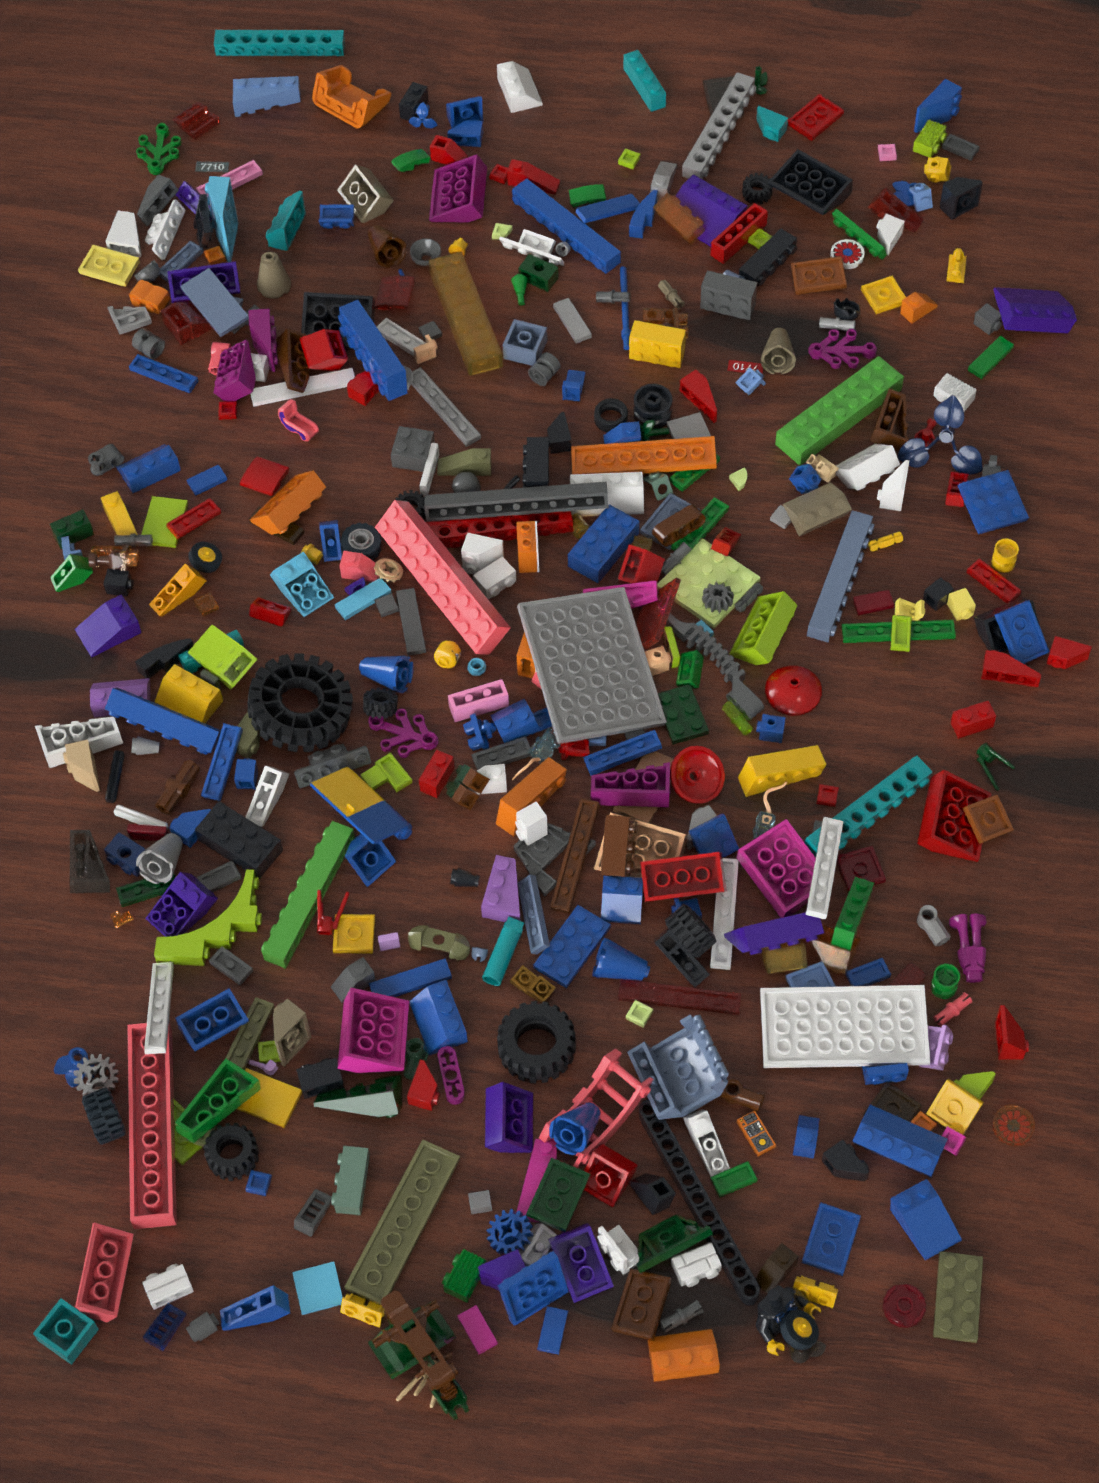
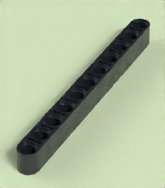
(700, 1210)

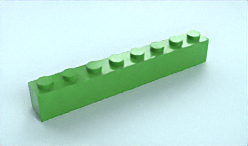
(303, 901)

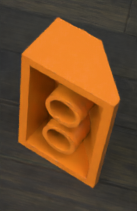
(683, 1355)

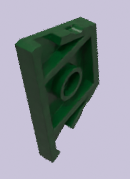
(668, 1239)

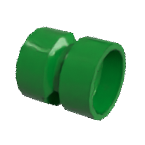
(945, 981)

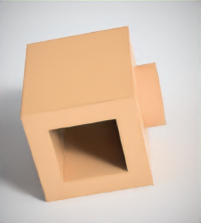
(658, 660)

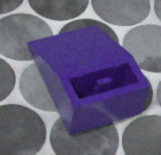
(181, 905)

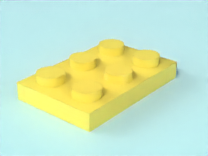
(109, 265)

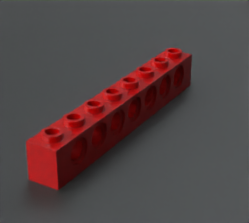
(457, 529)

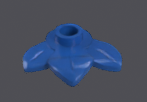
(903, 192)
(67, 1065)

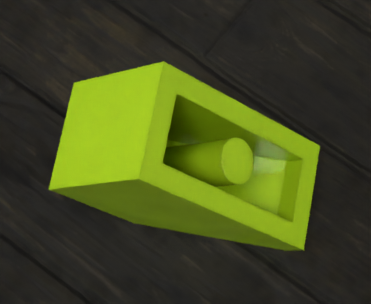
(976, 1083)

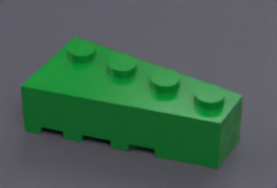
(217, 1099)

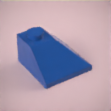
(368, 859)

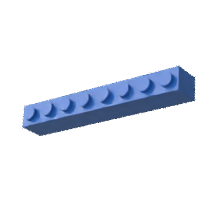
(566, 226)

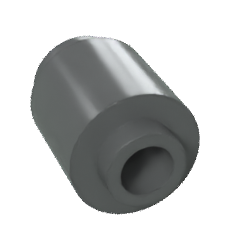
(202, 1326)

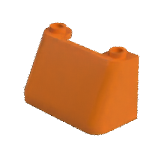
(345, 101)

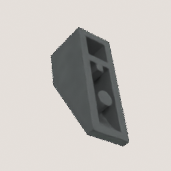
(156, 198)

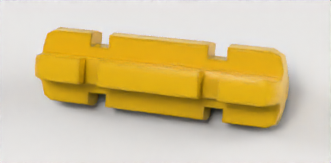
(885, 541)

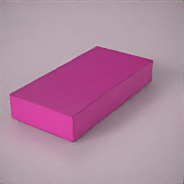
(477, 1329)

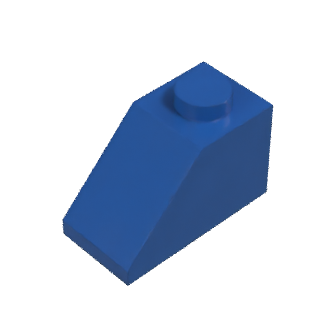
(467, 133)
(623, 433)
(330, 540)
(185, 825)
(806, 1136)

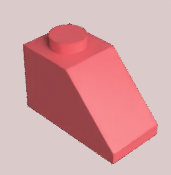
(356, 566)

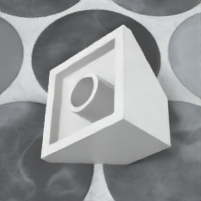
(893, 489)

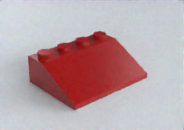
(944, 821)

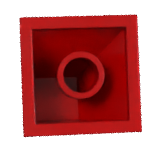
(1009, 1036)

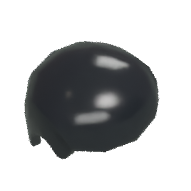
(846, 309)

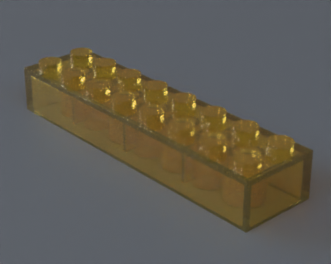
(465, 313)

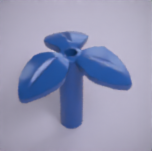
(422, 112)

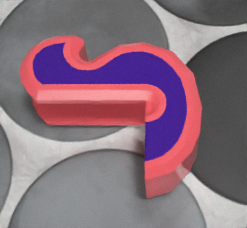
(297, 422)

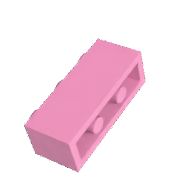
(478, 700)

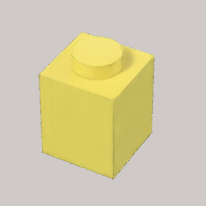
(961, 604)

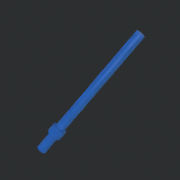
(625, 333)

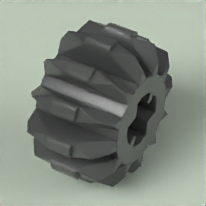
(717, 597)

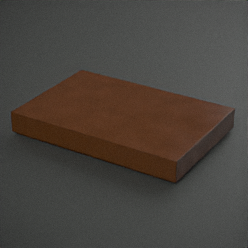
(641, 1304)

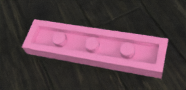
(239, 176)

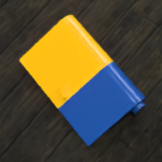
(362, 806)

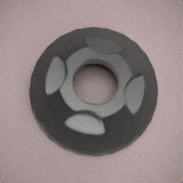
(422, 248)

